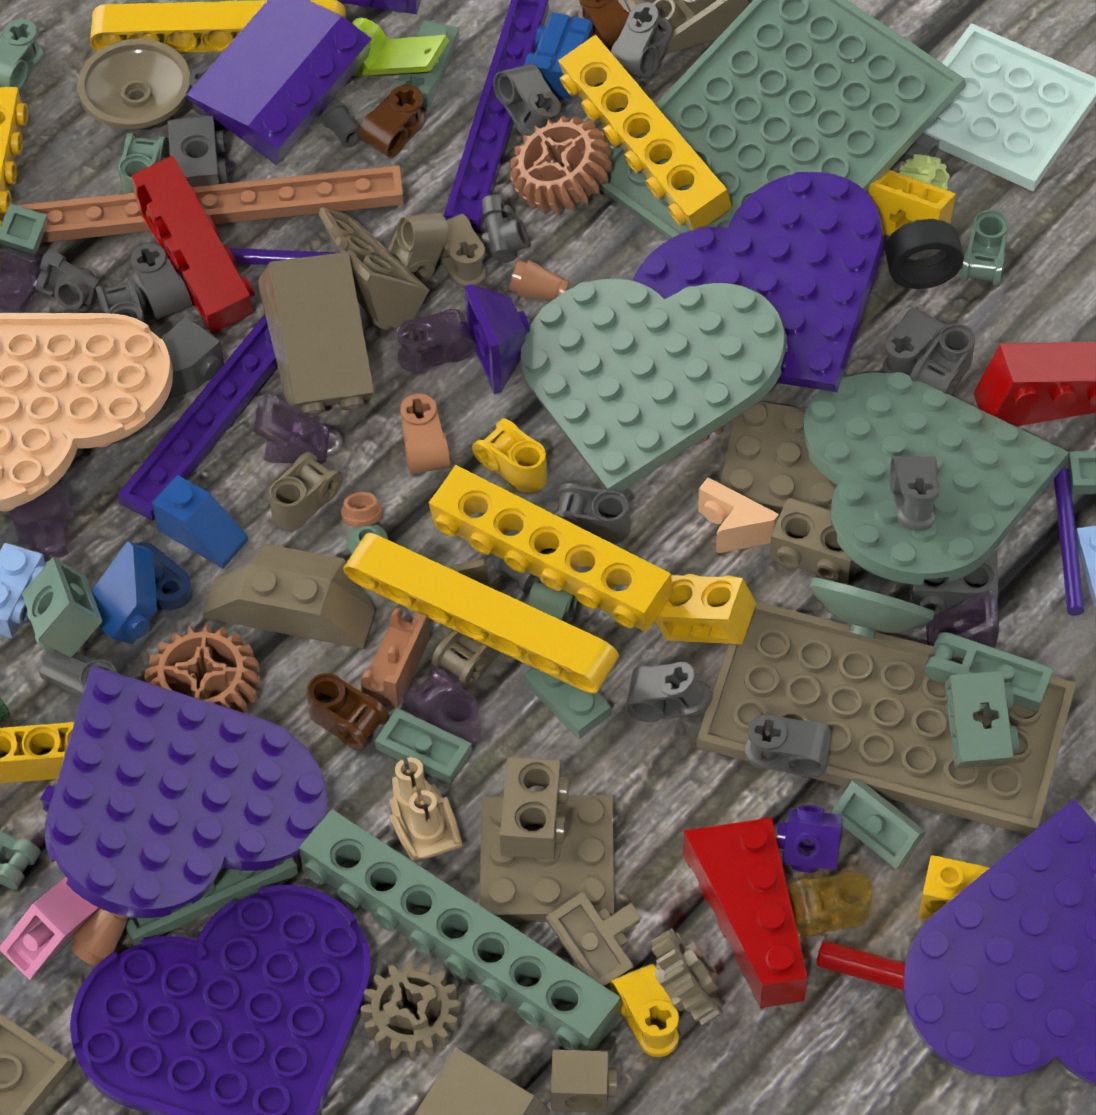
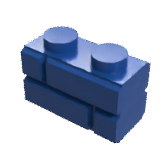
(554, 42)

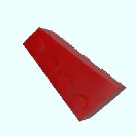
(192, 244)
(1039, 382)
(749, 895)

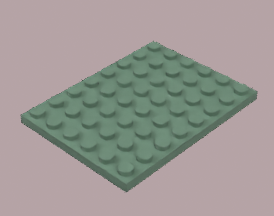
(794, 94)

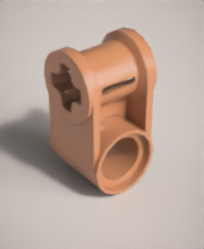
(423, 436)

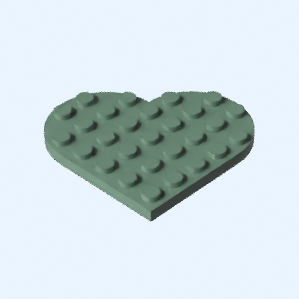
(648, 374)
(983, 464)

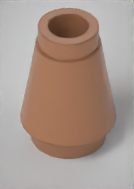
(536, 282)
(98, 936)

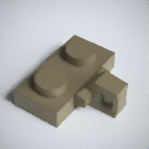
(594, 937)

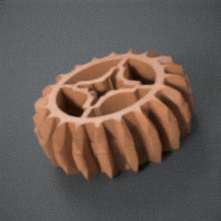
(584, 160)
(184, 663)

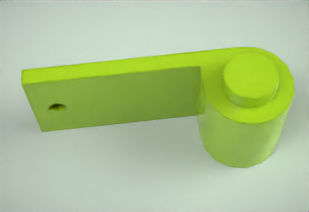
(398, 54)

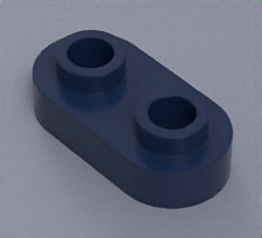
(169, 577)

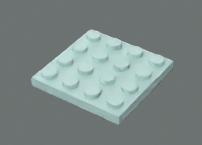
(1013, 109)

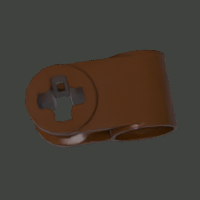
(607, 19)
(393, 121)
(350, 715)

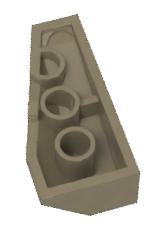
(380, 280)

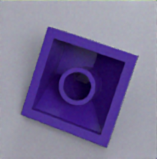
(497, 333)

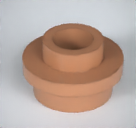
(361, 510)

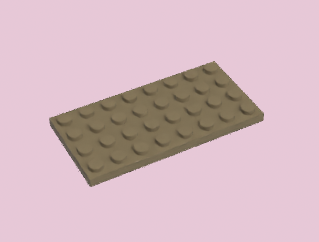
(882, 717)

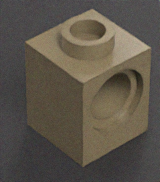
(582, 1081)

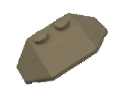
(293, 596)

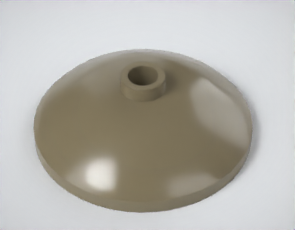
(133, 83)

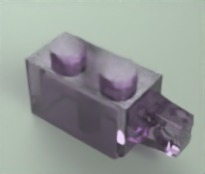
(44, 523)

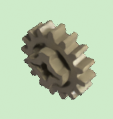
(687, 976)
(396, 1024)

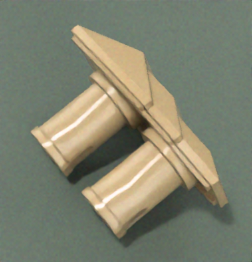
(421, 814)

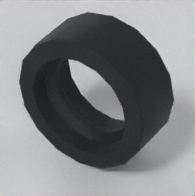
(922, 236)

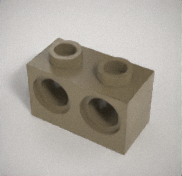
(814, 548)
(527, 807)

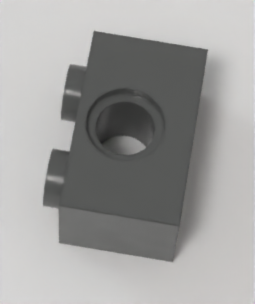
(196, 150)

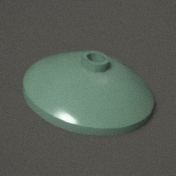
(869, 610)

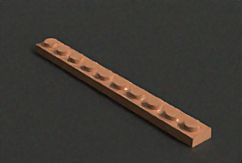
(230, 202)

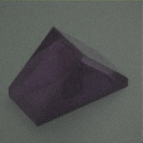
(972, 619)

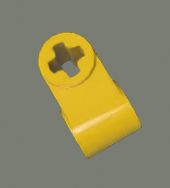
(513, 457)
(648, 1011)

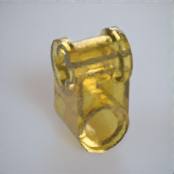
(826, 903)

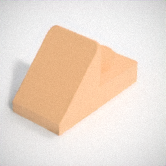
(742, 519)

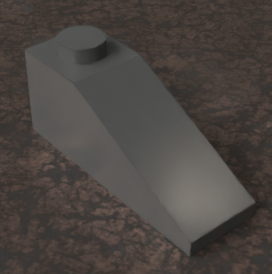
(194, 356)

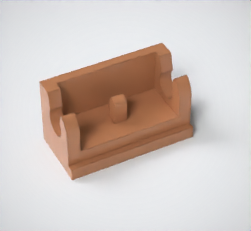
(396, 659)

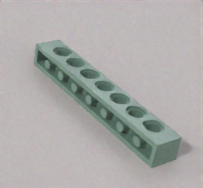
(341, 841)

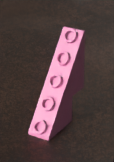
(46, 928)

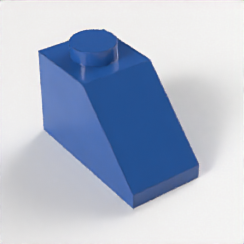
(198, 522)
(127, 594)

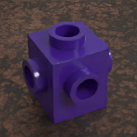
(810, 839)

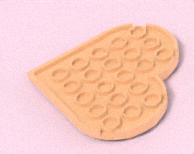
(70, 388)

